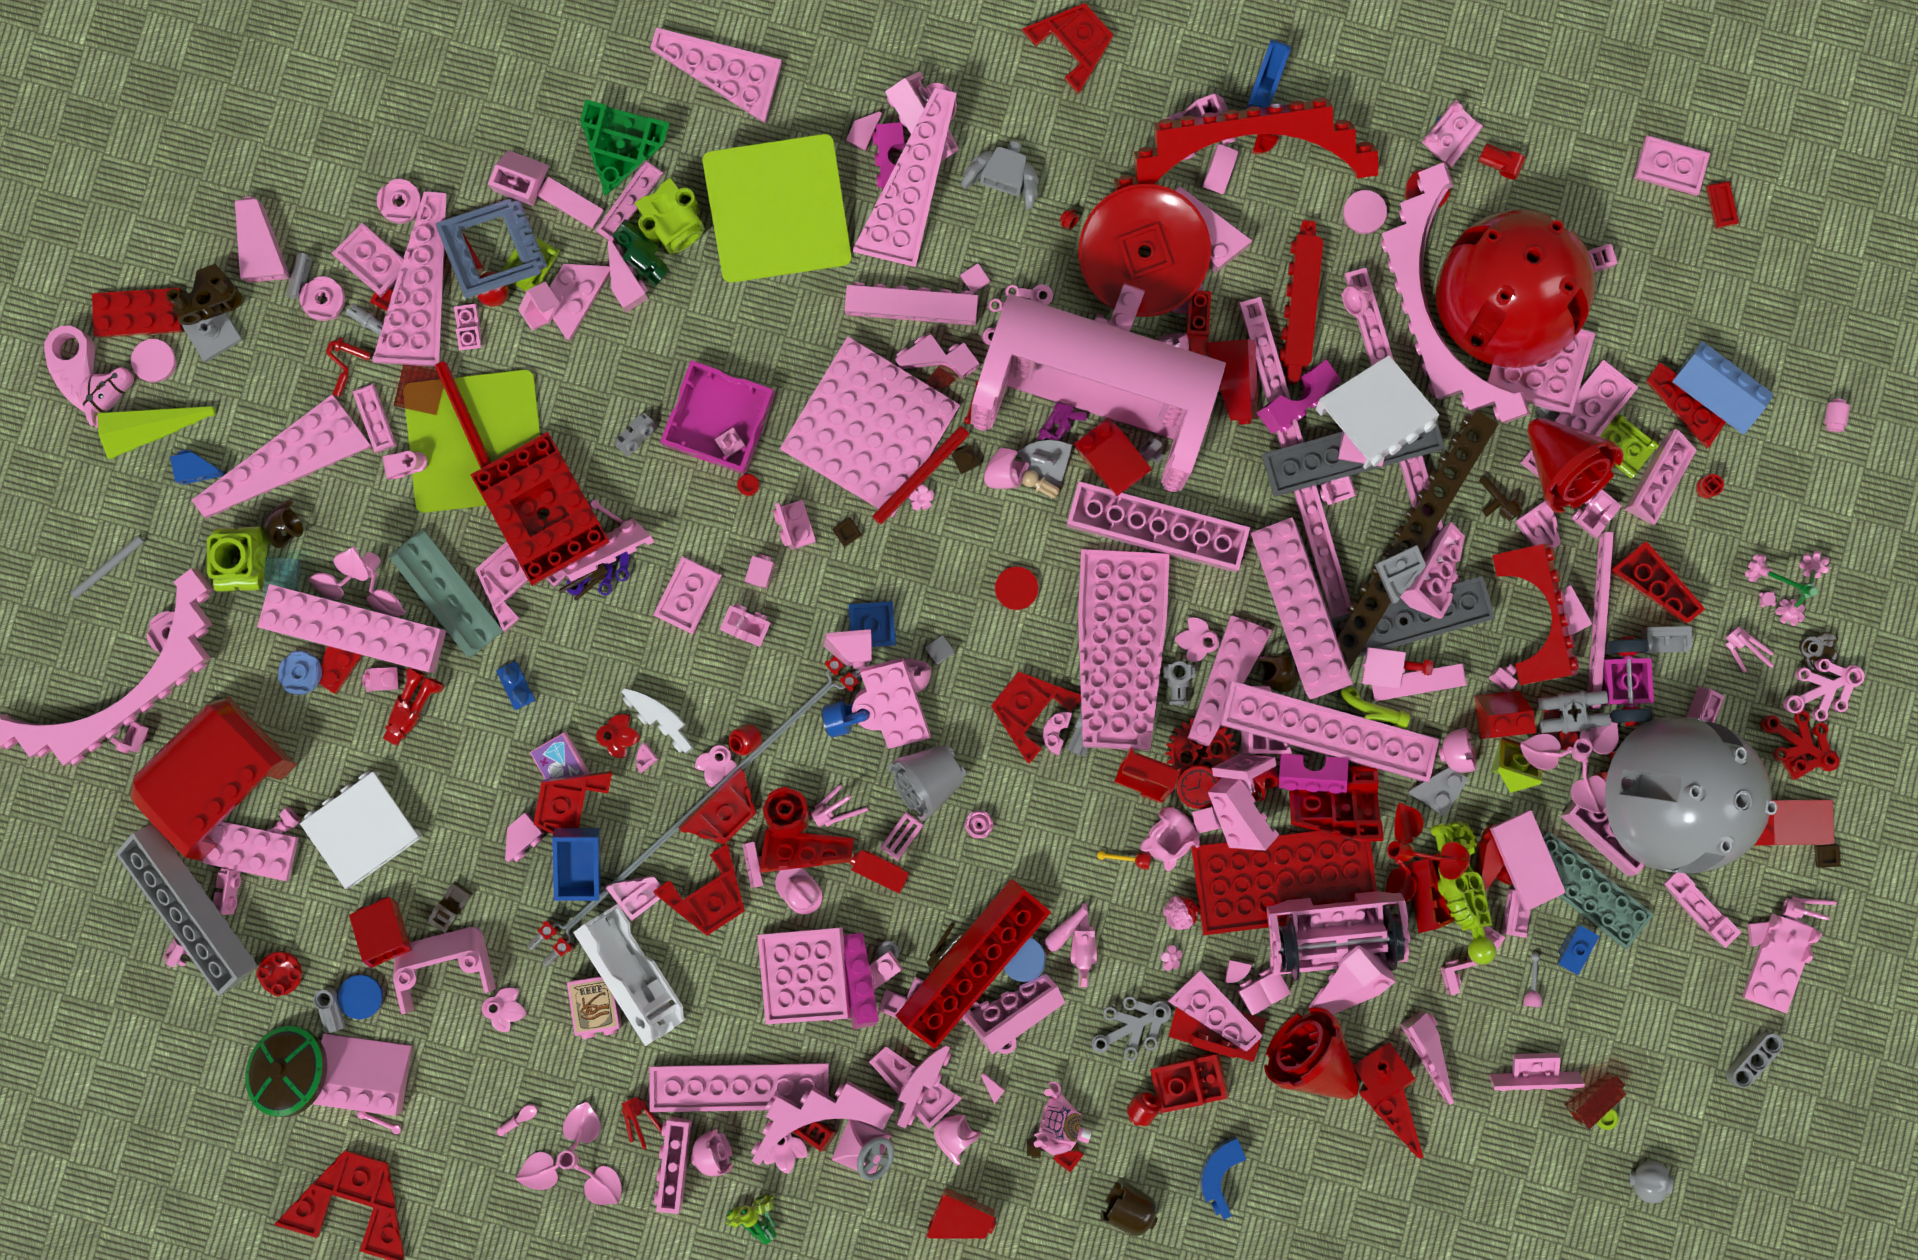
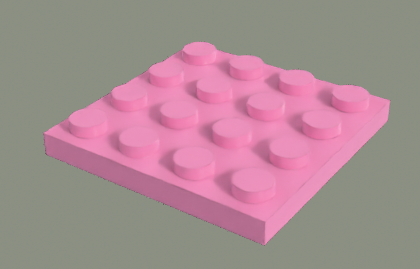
(1550, 383)
(804, 976)

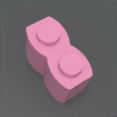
(1263, 991)

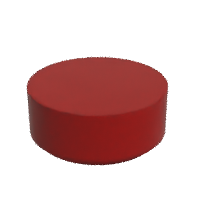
(748, 485)

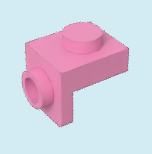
(1337, 490)
(380, 679)
(133, 740)

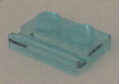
(281, 573)

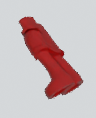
(405, 713)

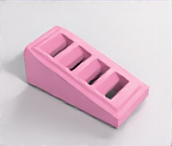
(1609, 255)

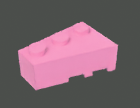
(1260, 745)

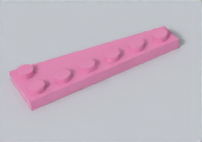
(1233, 662)

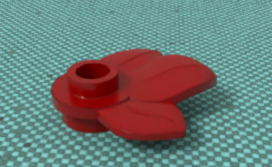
(621, 736)

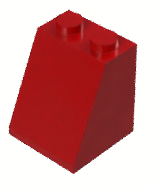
(1503, 715)
(960, 1218)

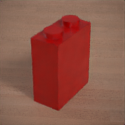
(380, 932)

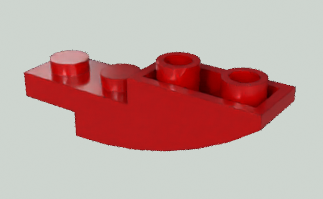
(1198, 321)

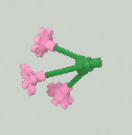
(1792, 609)

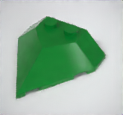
(619, 141)

